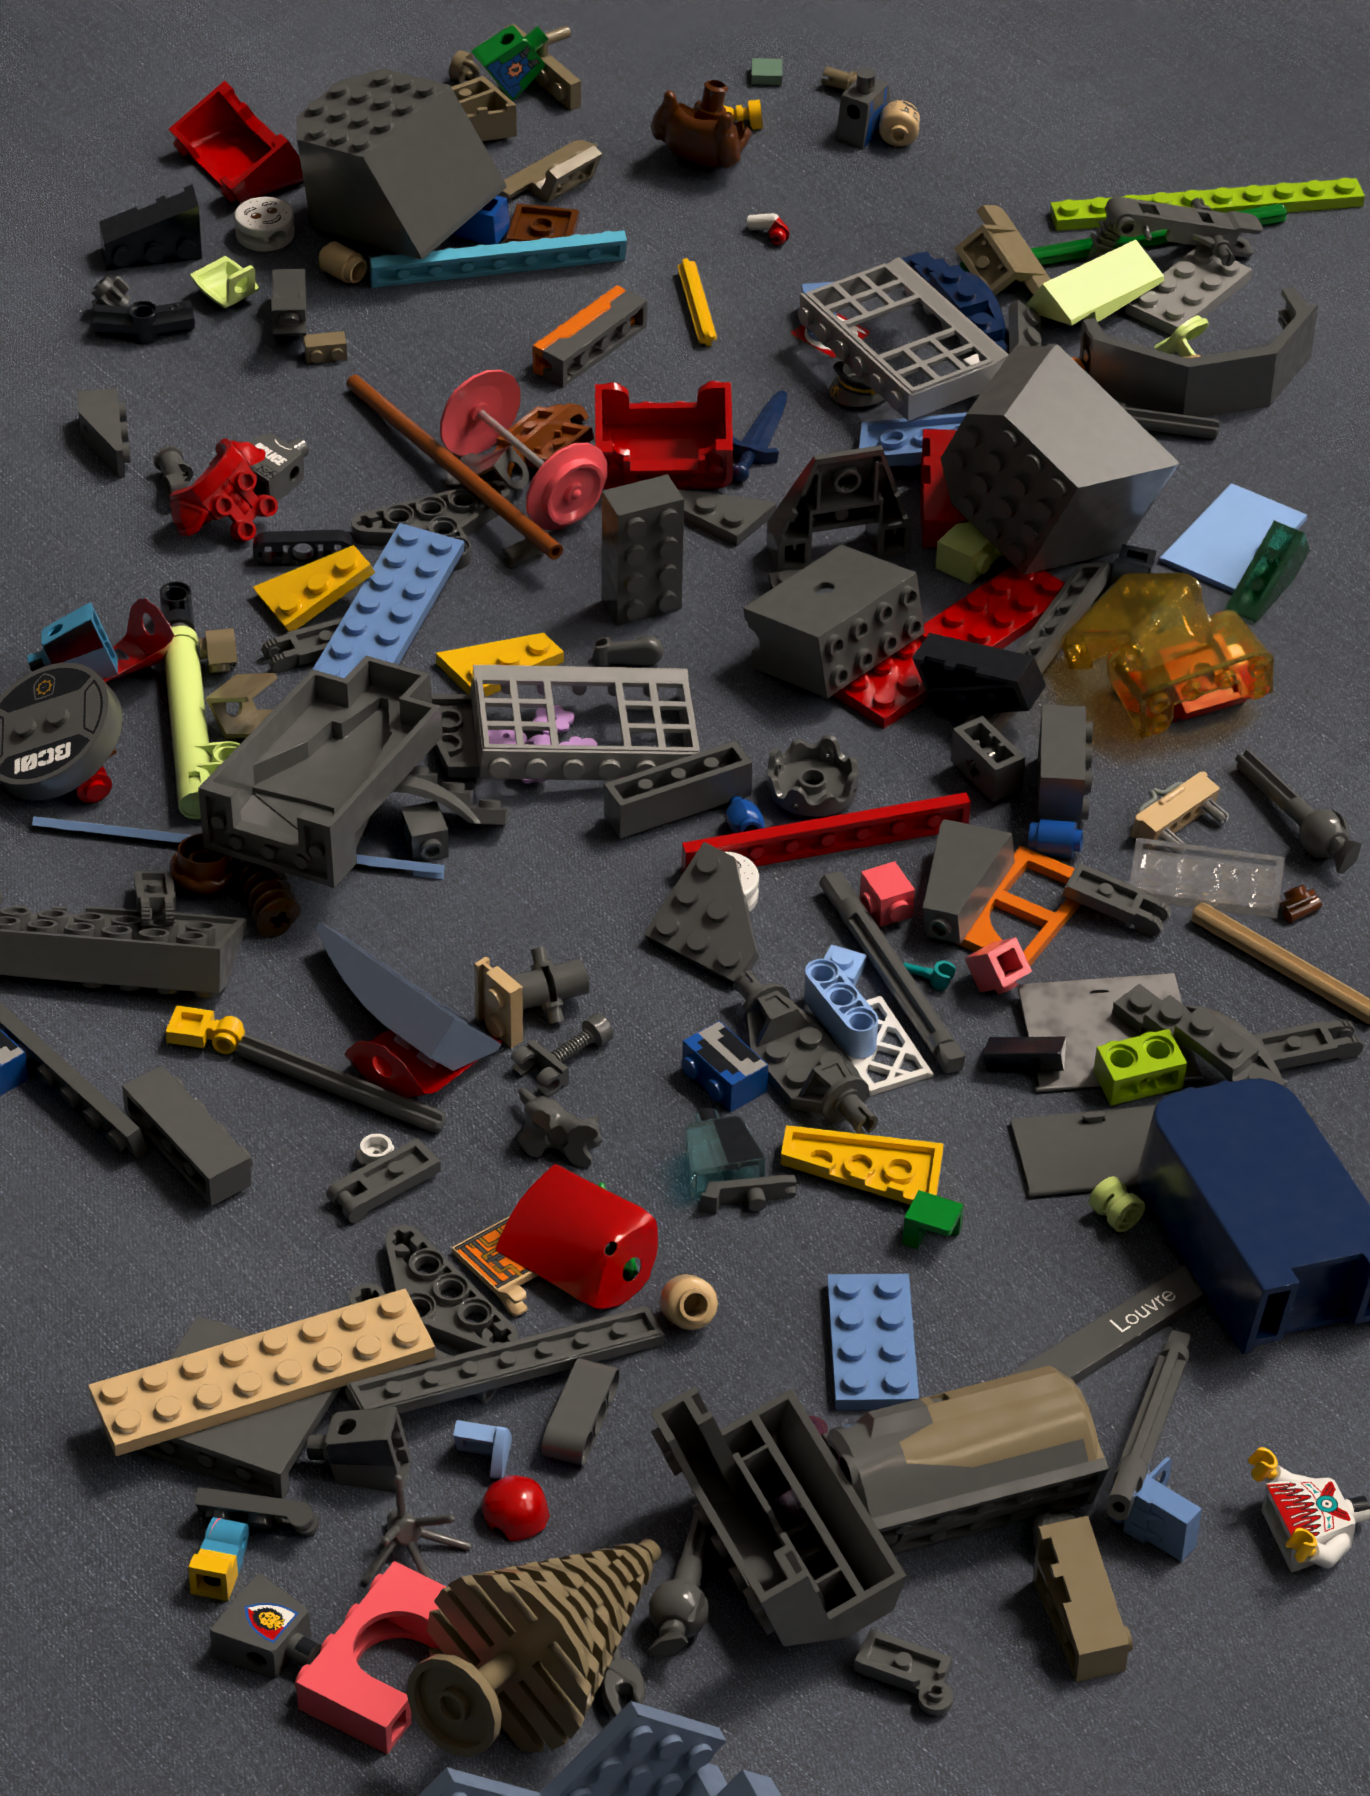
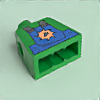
(512, 58)

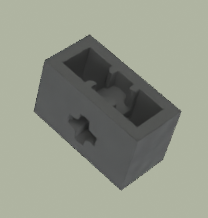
(987, 759)

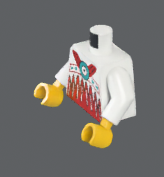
(1306, 1513)

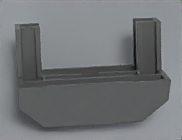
(801, 1582)

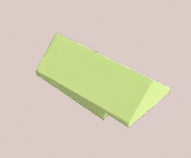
(1098, 286)

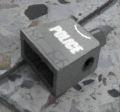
(281, 467)

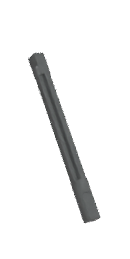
(893, 972)
(1148, 1424)

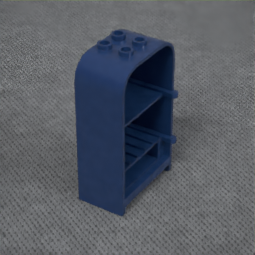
(1258, 1209)

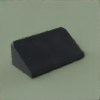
(1025, 1053)

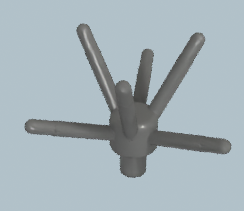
(407, 1530)

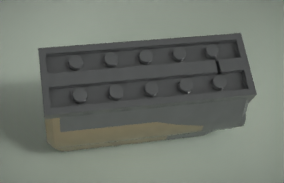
(972, 1458)

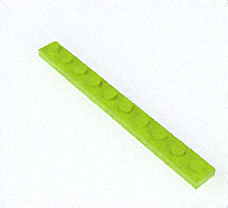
(1294, 196)

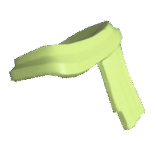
(1178, 340)

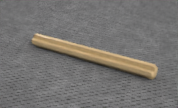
(1282, 961)

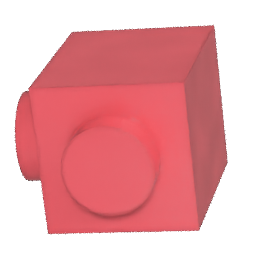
(887, 894)
(998, 966)

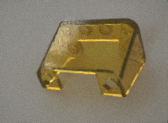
(1152, 612)
(1229, 660)

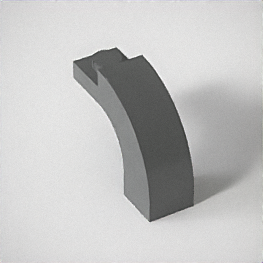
(289, 303)

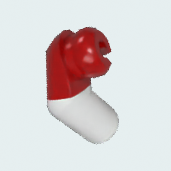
(773, 224)

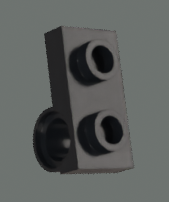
(1133, 560)

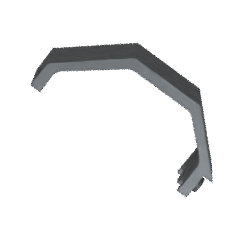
(1203, 383)

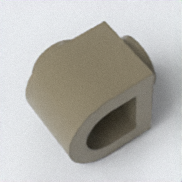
(218, 649)

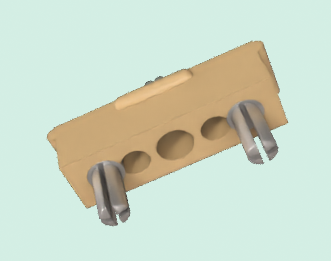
(1177, 808)

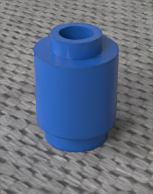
(1055, 838)

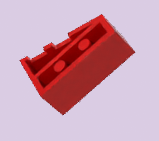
(936, 508)

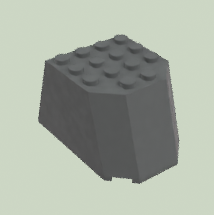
(393, 162)
(1052, 463)

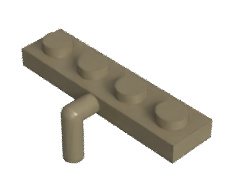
(554, 75)

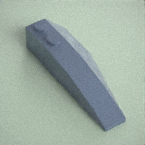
(405, 1008)

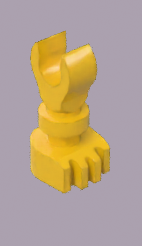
(752, 112)

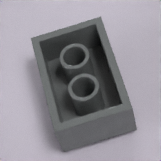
(1064, 764)

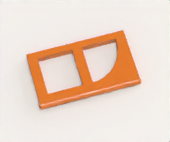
(984, 934)

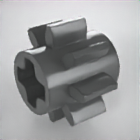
(111, 292)

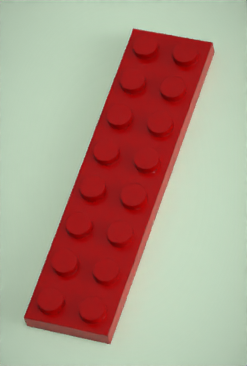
(987, 616)

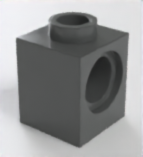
(424, 832)

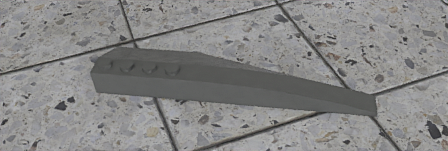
(115, 949)

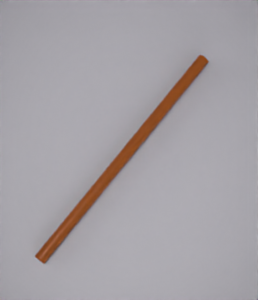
(455, 467)

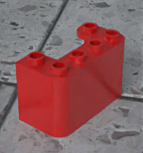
(659, 439)

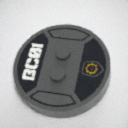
(56, 730)

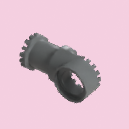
(175, 471)

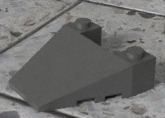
(836, 494)

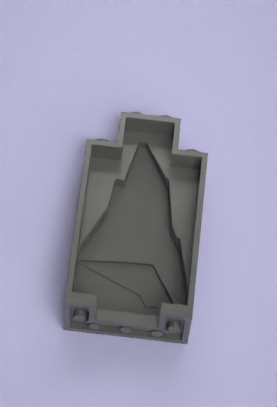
(320, 769)

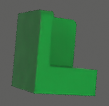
(931, 1214)

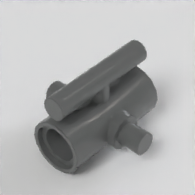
(551, 984)

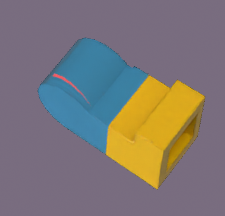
(219, 1558)

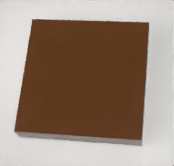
(539, 222)

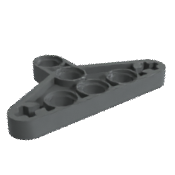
(459, 520)
(446, 1315)

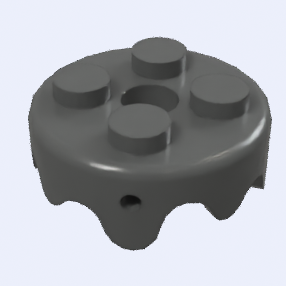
(819, 762)

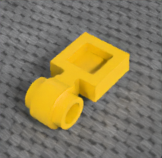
(196, 1026)

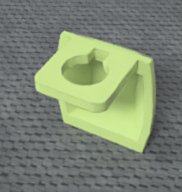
(226, 281)

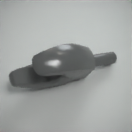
(620, 1679)

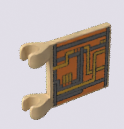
(495, 1269)

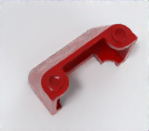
(236, 147)

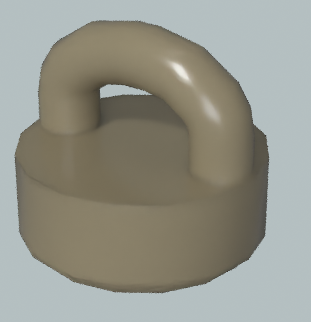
(462, 65)

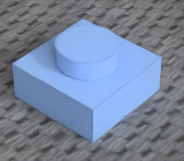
(849, 961)

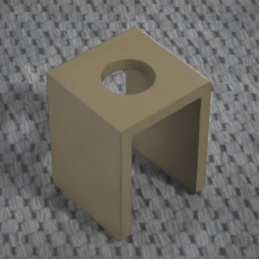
(240, 689)

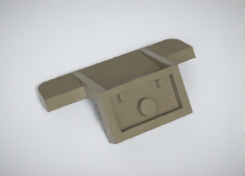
(556, 172)
(1000, 253)

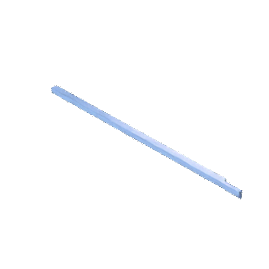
(419, 868)

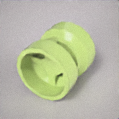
(1119, 1206)

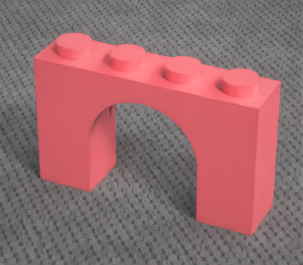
(334, 1683)

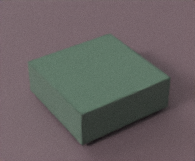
(766, 71)

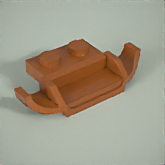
(547, 431)

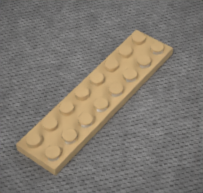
(260, 1371)

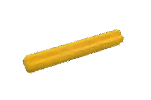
(697, 302)

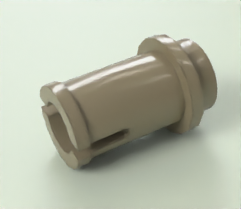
(838, 78)

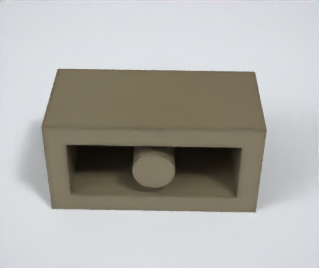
(325, 347)

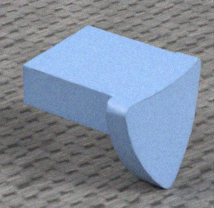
(486, 1441)

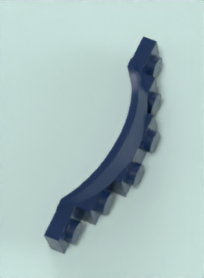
(965, 292)

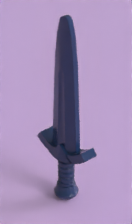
(758, 438)

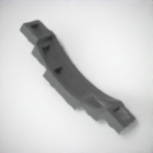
(454, 797)
(1204, 1031)

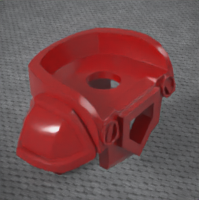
(223, 492)

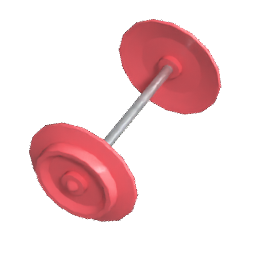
(564, 485)

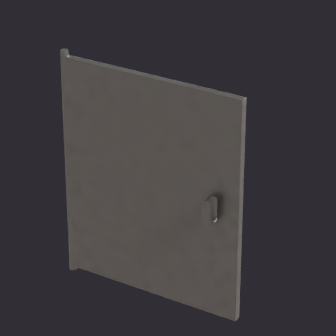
(1085, 1017)

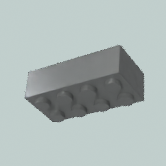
(642, 549)

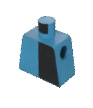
(77, 640)

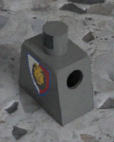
(264, 1630)

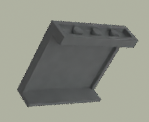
(252, 1449)

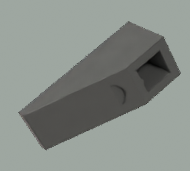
(105, 427)

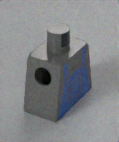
(861, 109)

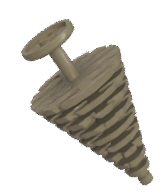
(525, 1648)

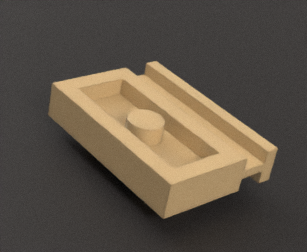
(498, 1002)

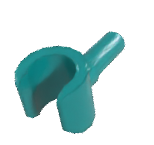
(939, 976)

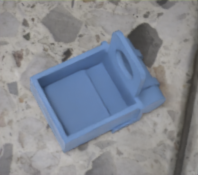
(1163, 1516)

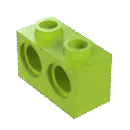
(1139, 1067)

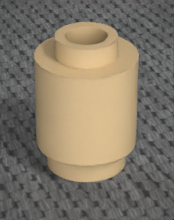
(342, 262)

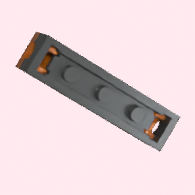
(589, 336)

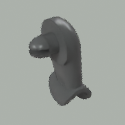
(638, 652)

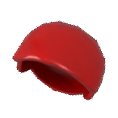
(515, 1507)

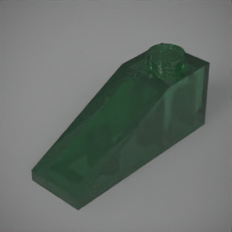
(1269, 571)

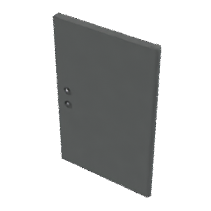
(1080, 1149)

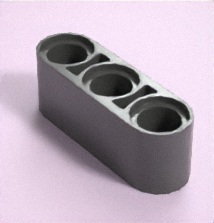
(580, 1412)

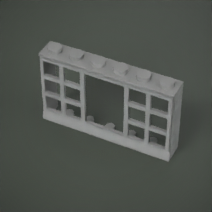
(911, 402)
(578, 761)

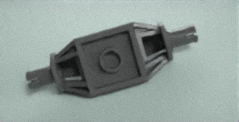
(801, 1057)

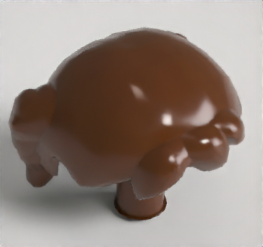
(701, 133)

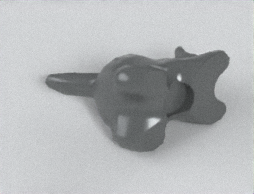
(554, 1127)

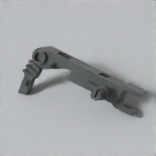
(1184, 225)

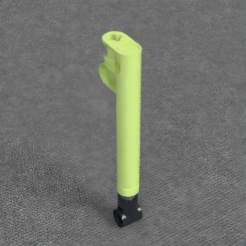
(193, 754)

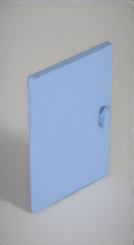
(1228, 536)

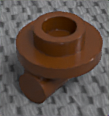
(1299, 903)

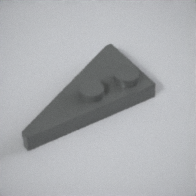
(725, 515)

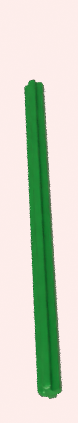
(1080, 248)

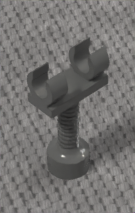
(554, 1074)

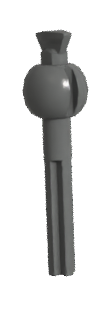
(1321, 831)
(679, 1606)

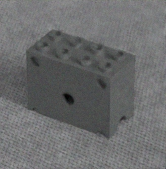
(838, 634)

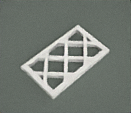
(896, 1076)

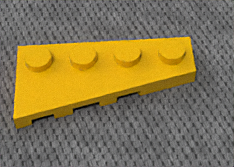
(866, 1162)

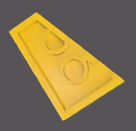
(313, 587)
(524, 650)

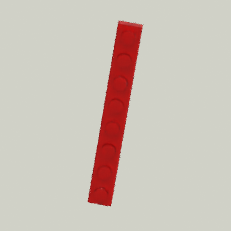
(838, 832)

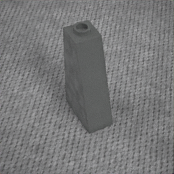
(964, 877)

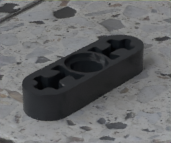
(314, 538)

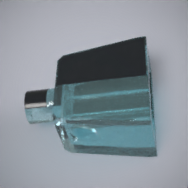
(720, 1151)

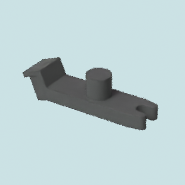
(749, 1190)

